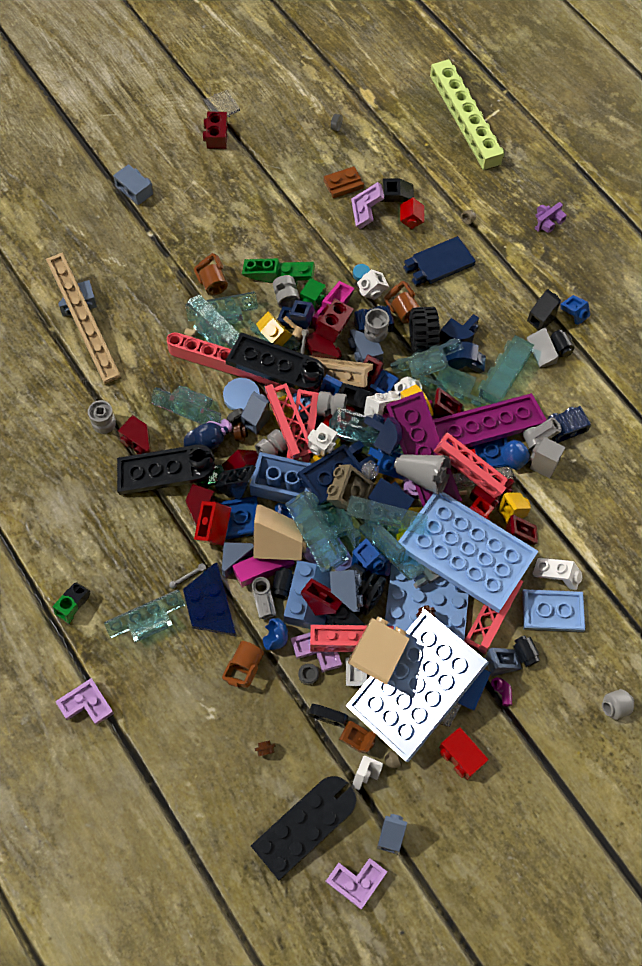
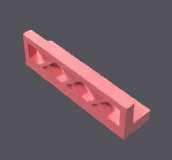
(282, 420)
(311, 420)
(470, 468)
(496, 623)
(335, 637)

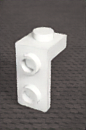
(376, 403)
(560, 570)

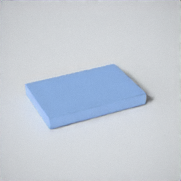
(553, 610)

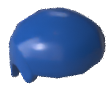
(515, 454)
(277, 634)

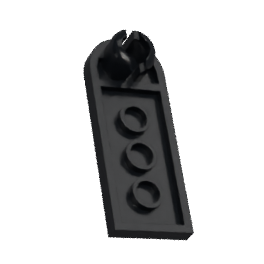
(276, 363)
(164, 469)
(305, 825)

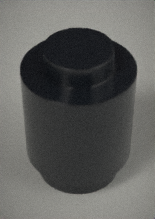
(562, 343)
(282, 583)
(526, 651)

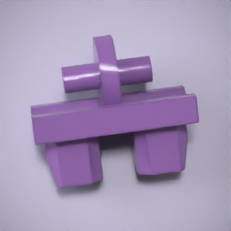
(546, 215)

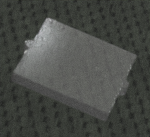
(222, 103)

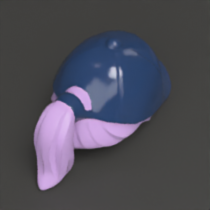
(208, 434)

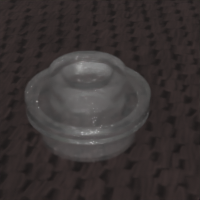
(370, 469)

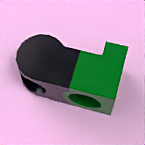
(70, 602)

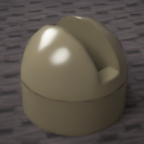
(468, 217)
(392, 760)

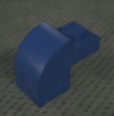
(299, 314)
(455, 330)
(467, 357)
(390, 432)

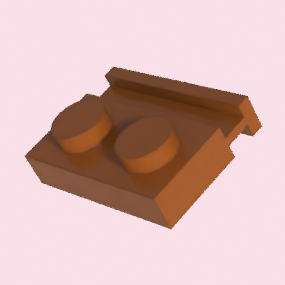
(343, 182)

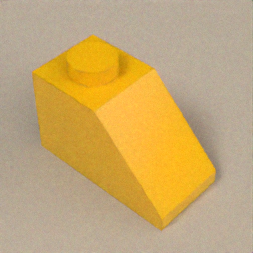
(273, 329)
(515, 505)

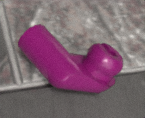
(504, 689)

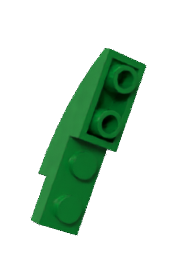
(269, 269)

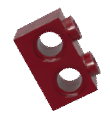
(216, 130)
(334, 320)

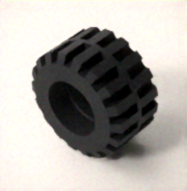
(424, 328)

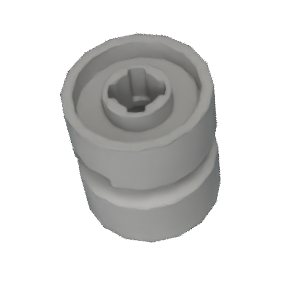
(285, 291)
(376, 325)
(328, 403)
(101, 417)
(273, 444)

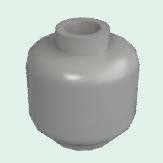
(618, 704)

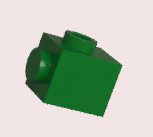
(313, 292)

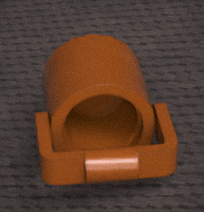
(211, 276)
(403, 302)
(246, 661)

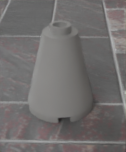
(425, 470)

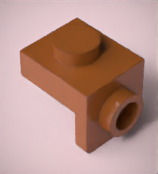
(358, 737)

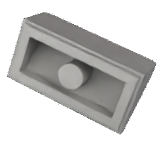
(543, 348)

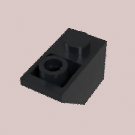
(397, 190)
(544, 310)

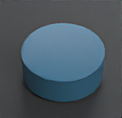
(360, 270)

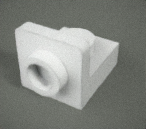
(354, 676)
(368, 768)

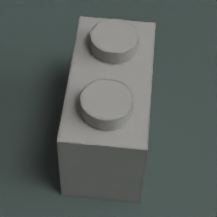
(546, 457)

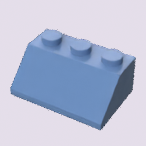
(277, 478)
(297, 610)

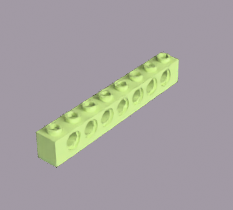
(466, 114)

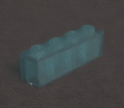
(506, 370)
(352, 428)
(317, 531)

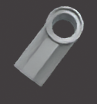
(536, 434)
(264, 599)

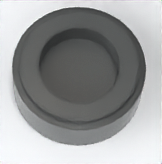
(336, 122)
(235, 416)
(308, 674)

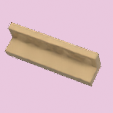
(346, 371)

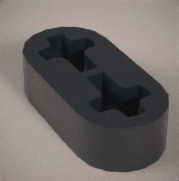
(328, 715)

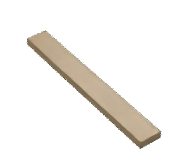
(83, 318)

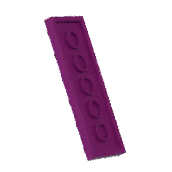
(492, 421)
(420, 437)

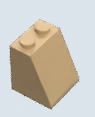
(276, 536)
(379, 650)

